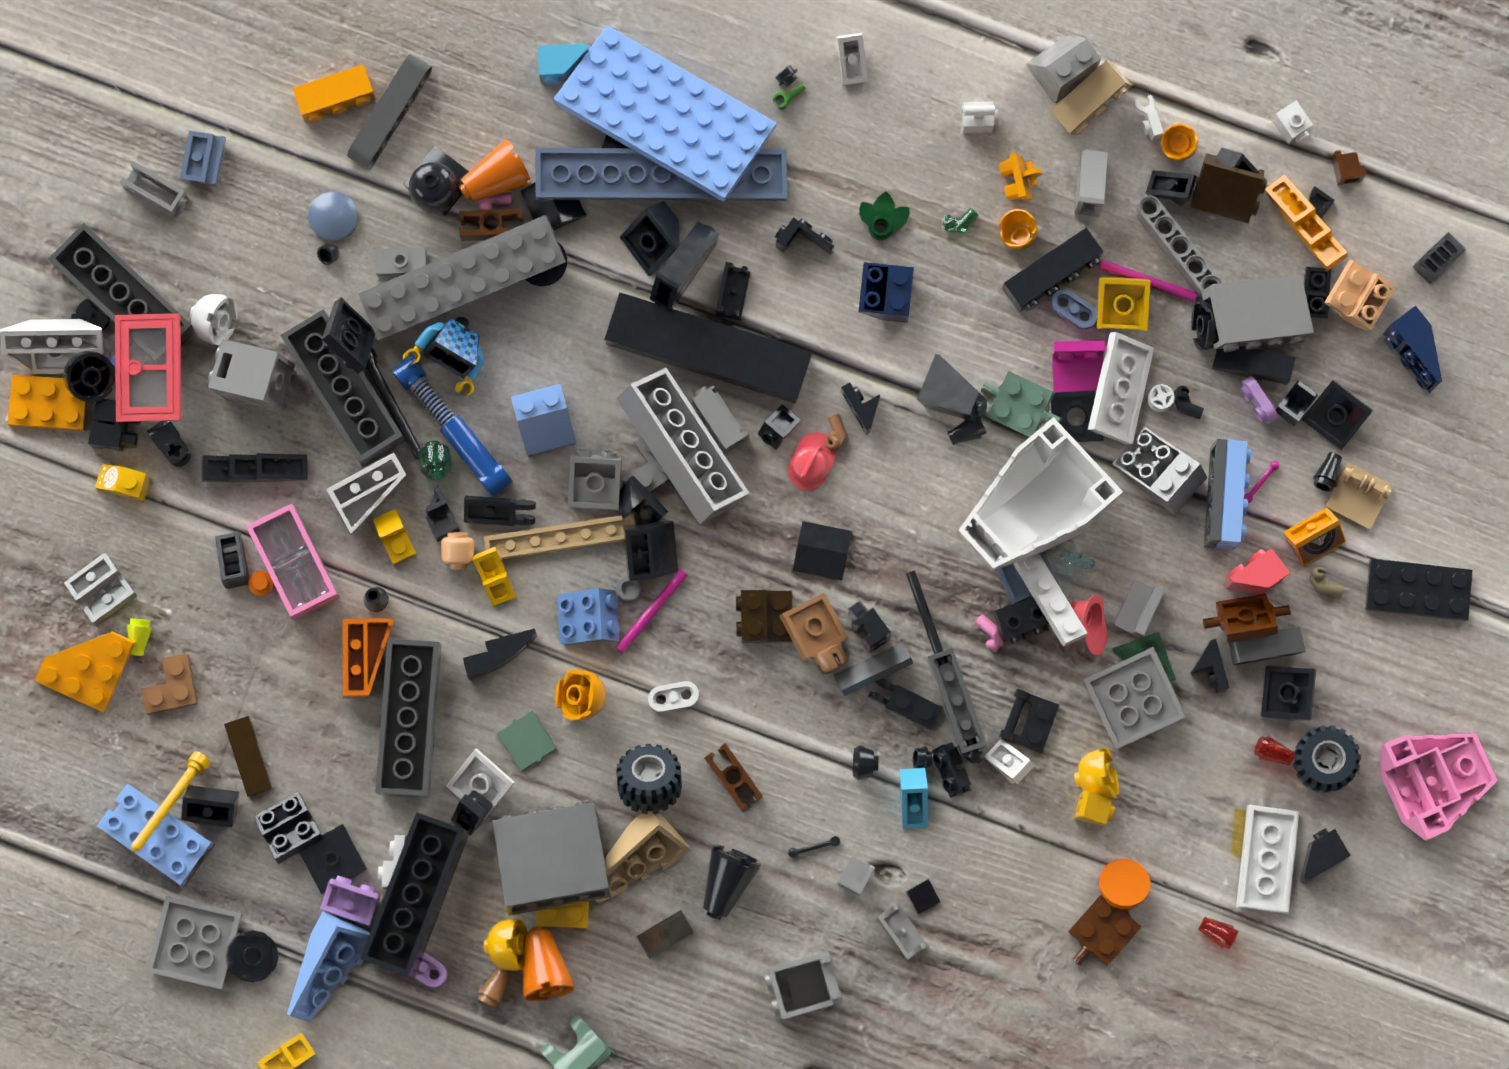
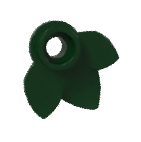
(883, 213)

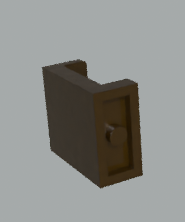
(1228, 190)

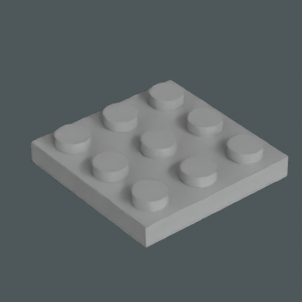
(1135, 698)
(193, 942)

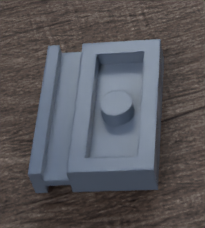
(202, 158)

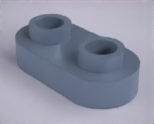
(1075, 308)

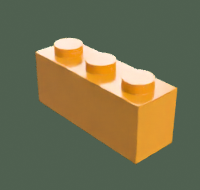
(334, 93)

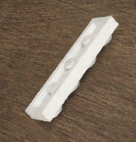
(1050, 599)

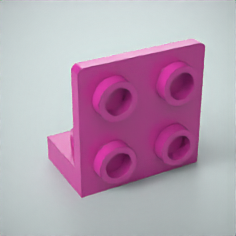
(1077, 365)

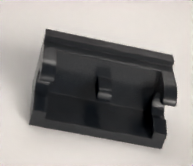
(733, 292)

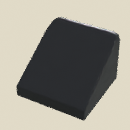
(923, 896)

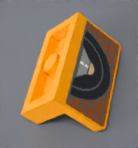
(1315, 536)

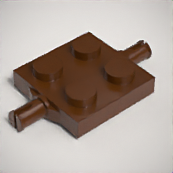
(1246, 617)
(1103, 931)

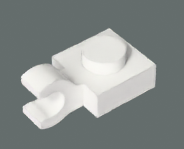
(1152, 124)

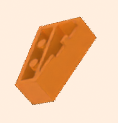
(361, 654)

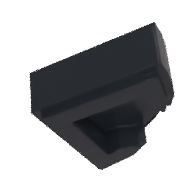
(1320, 201)

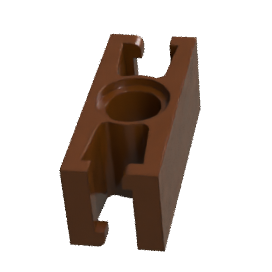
(483, 217)
(735, 766)

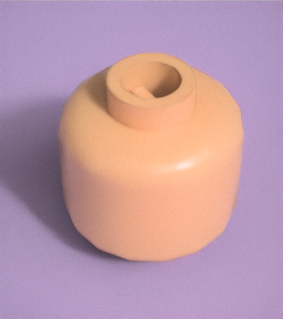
(457, 550)

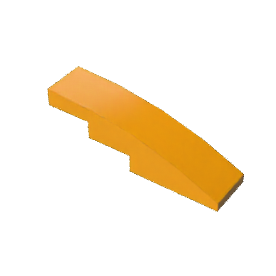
(1305, 222)

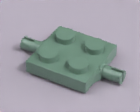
(1020, 404)

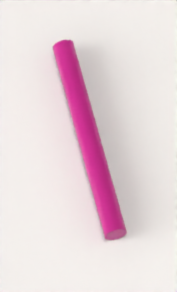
(1155, 283)
(651, 611)

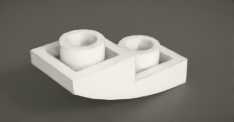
(385, 872)

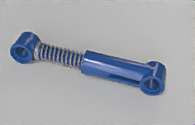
(454, 428)

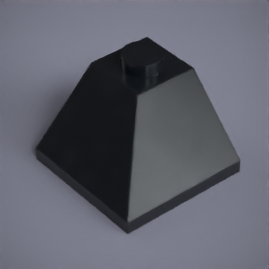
(653, 236)

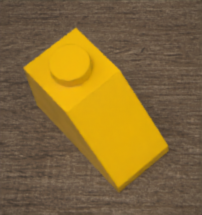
(1094, 808)

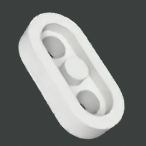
(673, 696)

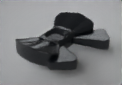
(86, 310)

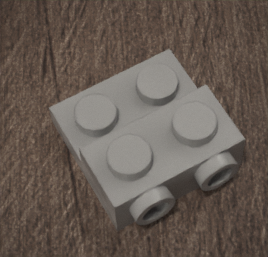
(594, 480)

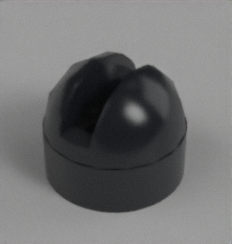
(328, 253)

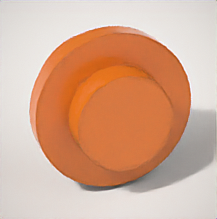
(260, 583)

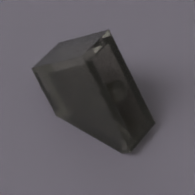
(665, 934)

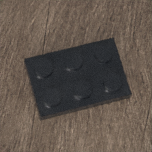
(349, 335)

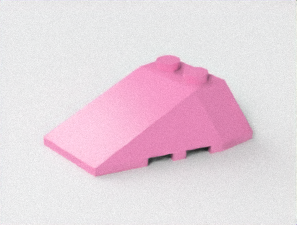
(1435, 779)

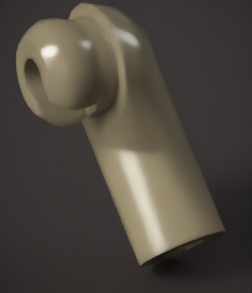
(1322, 584)

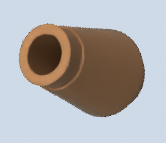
(493, 990)

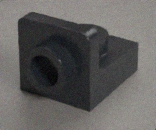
(778, 426)

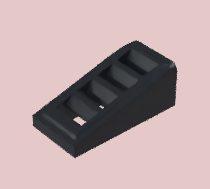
(1425, 271)
(237, 575)

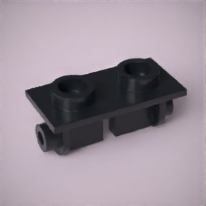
(954, 781)

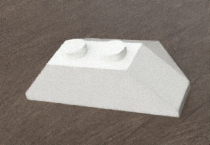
(49, 344)

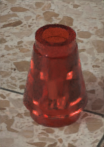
(1273, 751)
(1219, 932)

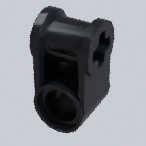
(168, 440)

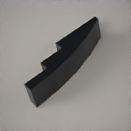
(254, 468)

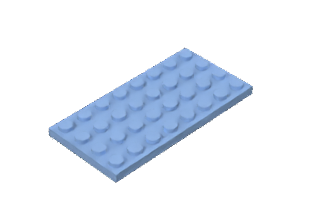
(665, 113)

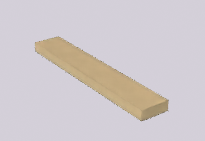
(559, 537)

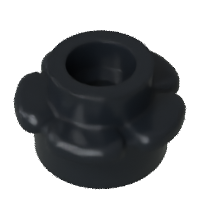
(786, 76)
(922, 758)

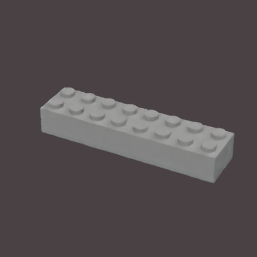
(462, 277)

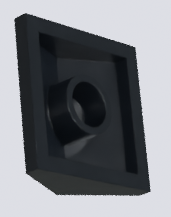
(558, 211)
(1337, 414)
(822, 550)
(1288, 693)

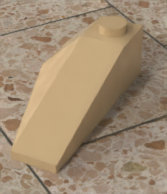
(641, 849)

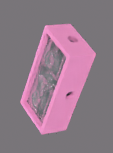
(293, 562)

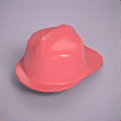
(811, 462)
(1092, 618)

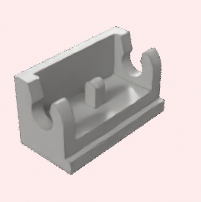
(902, 931)

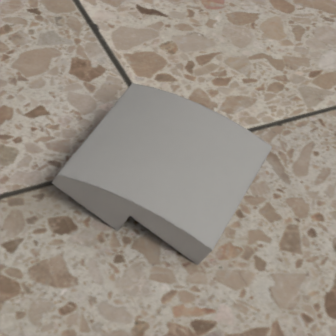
(100, 589)

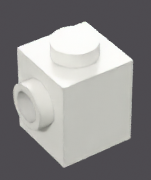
(1293, 123)

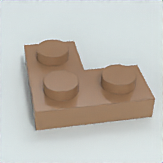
(177, 691)

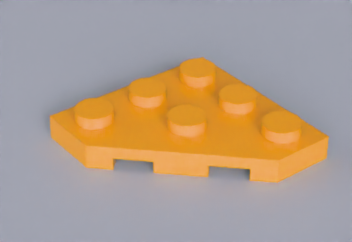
(88, 669)

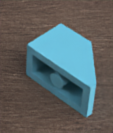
(559, 61)
(914, 798)

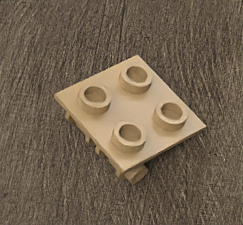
(1359, 496)

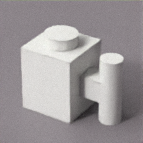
(979, 117)

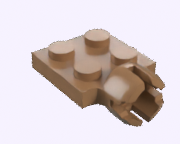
(817, 633)

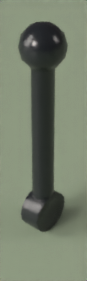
(834, 841)

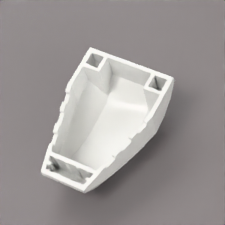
(1038, 499)

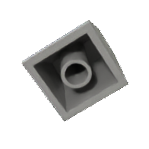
(1064, 66)

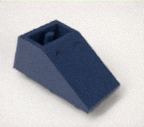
(1415, 343)

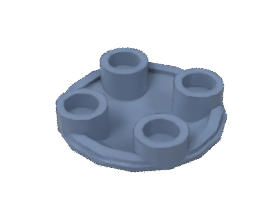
(333, 216)

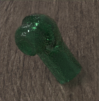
(957, 224)

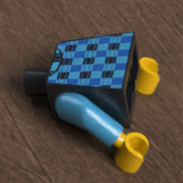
(453, 348)

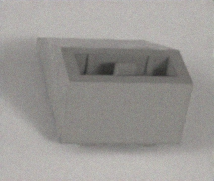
(1160, 470)

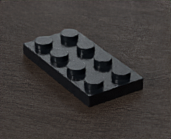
(1418, 589)

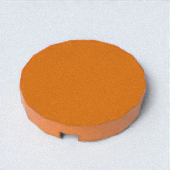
(1124, 883)

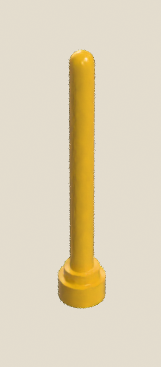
(196, 764)

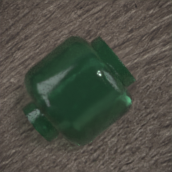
(435, 460)

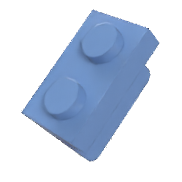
(588, 616)

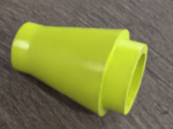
(139, 631)

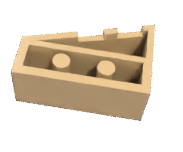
(1091, 97)

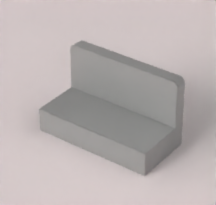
(1139, 608)

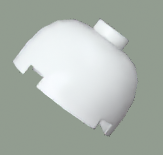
(213, 317)

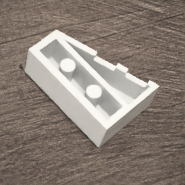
(365, 490)

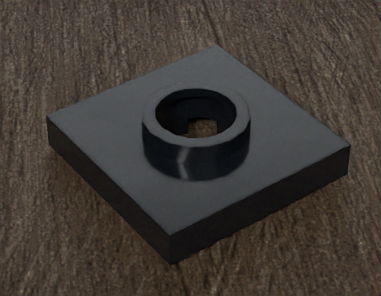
(1065, 401)

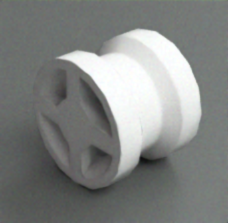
(1165, 396)

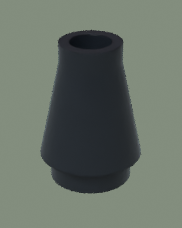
(966, 432)
(1327, 475)
(378, 604)

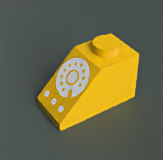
(123, 482)

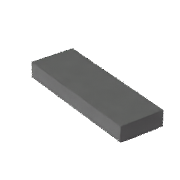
(873, 669)

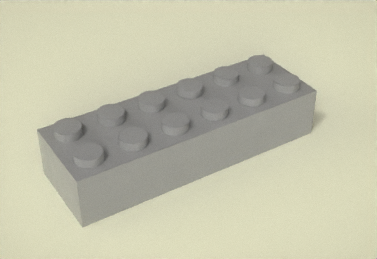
(682, 445)

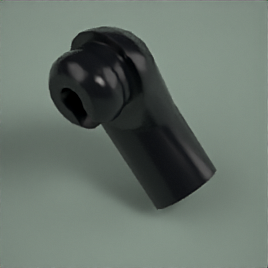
(1184, 403)

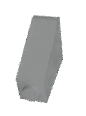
(1091, 182)

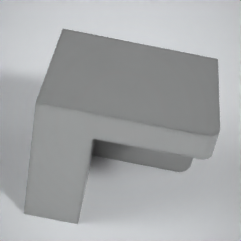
(856, 875)

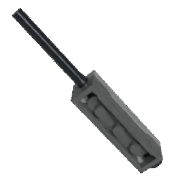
(950, 685)

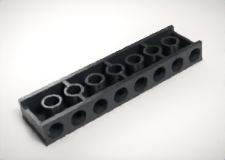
(708, 348)

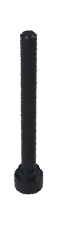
(391, 403)

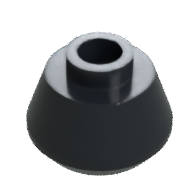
(864, 762)

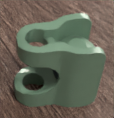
(587, 1054)

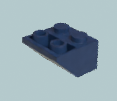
(886, 291)

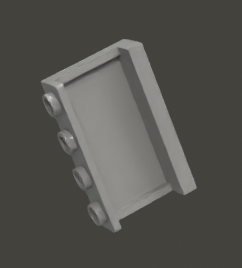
(1260, 312)

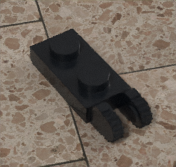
(497, 511)
(907, 704)

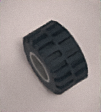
(1326, 759)
(649, 778)

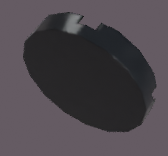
(252, 956)

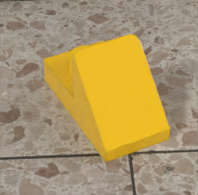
(394, 536)

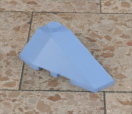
(330, 955)

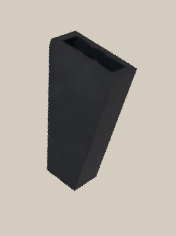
(683, 266)

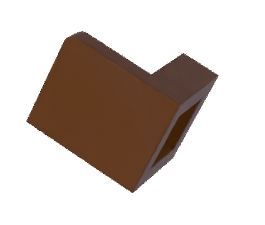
(1347, 168)

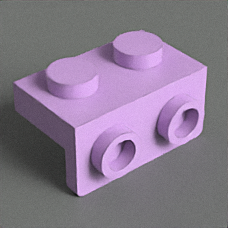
(350, 901)

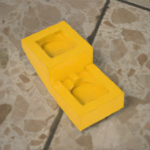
(494, 576)
(288, 1055)

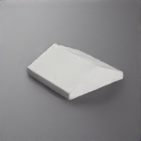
(482, 776)

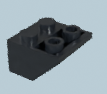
(650, 550)

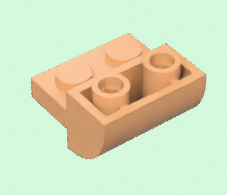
(1359, 296)

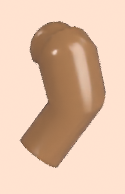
(837, 435)

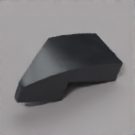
(439, 516)

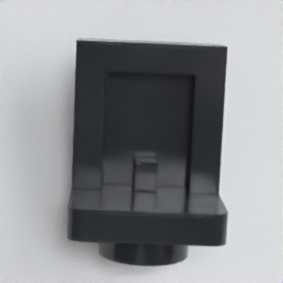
(1296, 402)

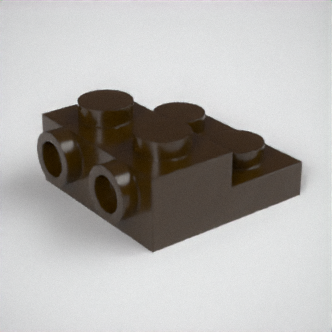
(761, 615)

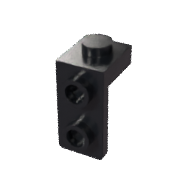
(787, 233)

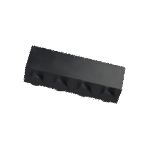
(1052, 270)

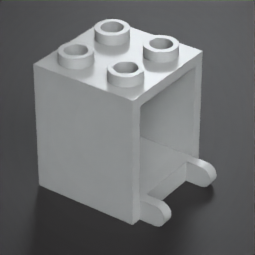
(251, 375)
(810, 985)

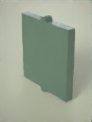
(526, 740)

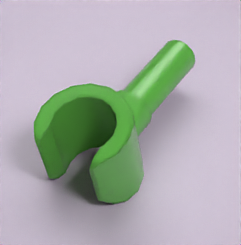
(788, 96)

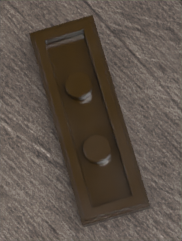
(248, 756)

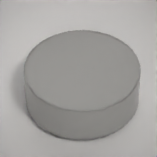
(628, 590)

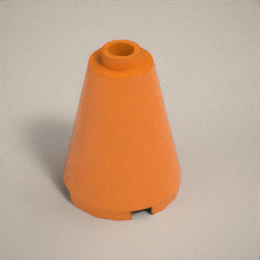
(495, 174)
(544, 967)

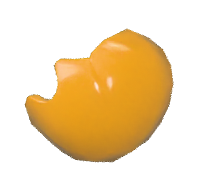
(1179, 142)
(1018, 229)

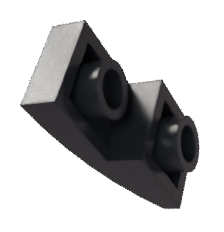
(1317, 290)

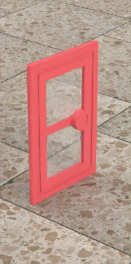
(148, 367)

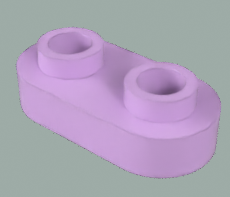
(1263, 408)
(426, 966)

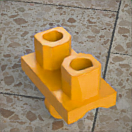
(1016, 167)

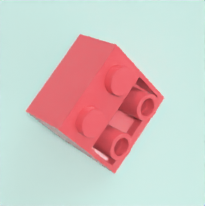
(1260, 575)

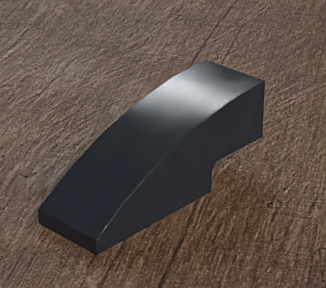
(1255, 363)
(498, 653)

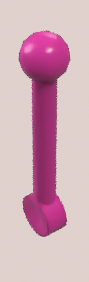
(1274, 465)

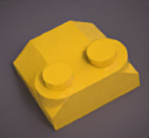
(1123, 303)

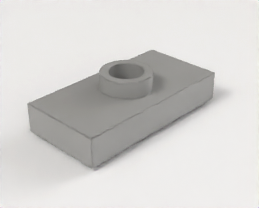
(399, 260)

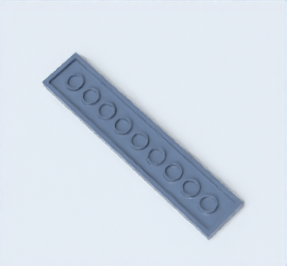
(631, 176)

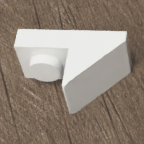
(852, 58)
(1009, 761)

